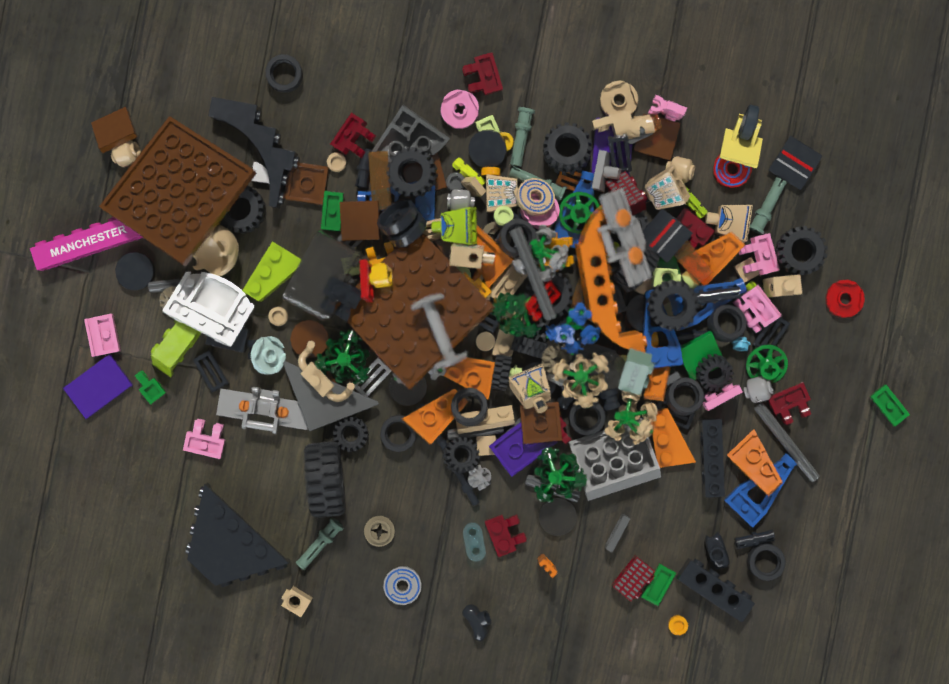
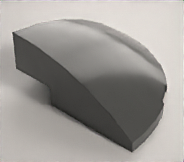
(410, 131)

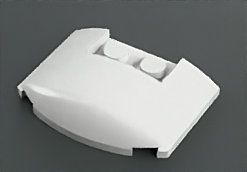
(210, 306)

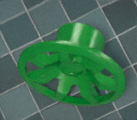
(579, 212)
(767, 366)

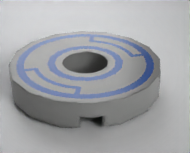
(399, 596)

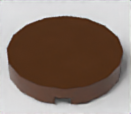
(309, 331)

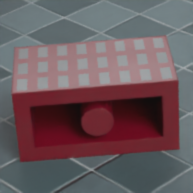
(635, 198)
(633, 578)

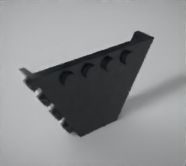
(226, 545)

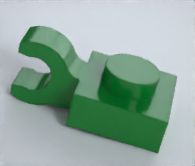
(151, 388)

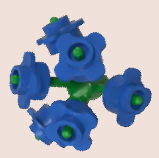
(566, 332)

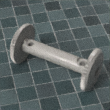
(439, 330)

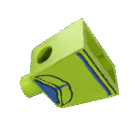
(457, 226)

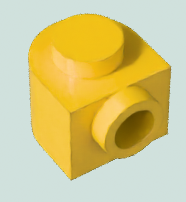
(381, 275)

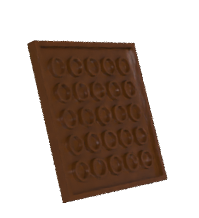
(177, 190)
(404, 335)

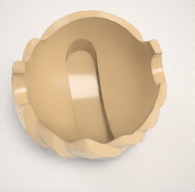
(218, 252)

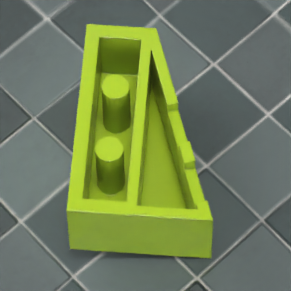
(271, 272)
(173, 347)

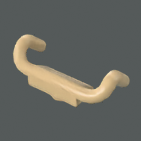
(318, 379)

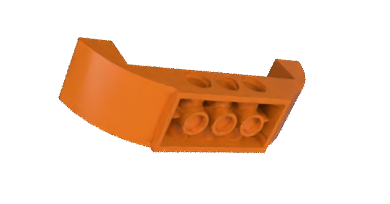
(603, 314)

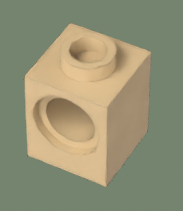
(304, 598)

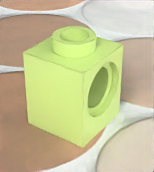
(658, 273)

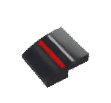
(795, 162)
(665, 235)

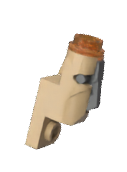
(622, 123)

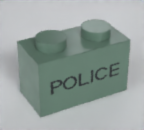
(635, 372)

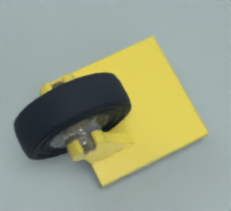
(745, 145)

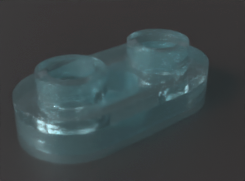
(473, 541)

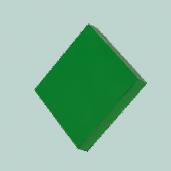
(697, 349)

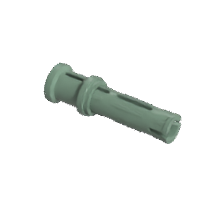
(523, 126)
(522, 175)
(763, 214)
(325, 536)

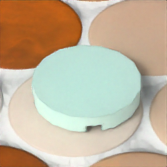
(268, 355)

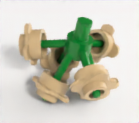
(581, 367)
(628, 414)

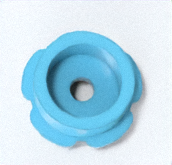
(741, 344)

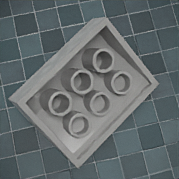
(614, 463)

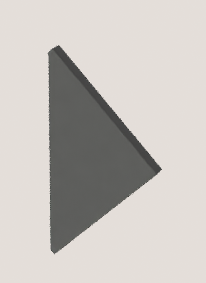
(320, 410)

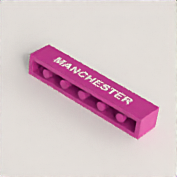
(81, 243)

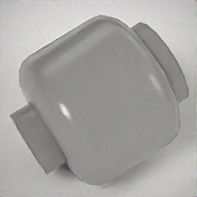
(460, 199)
(758, 389)

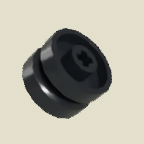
(401, 222)

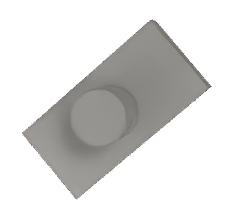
(604, 171)

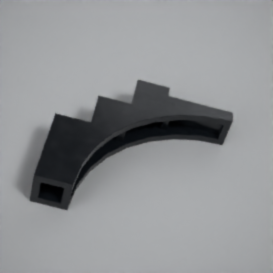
(277, 161)

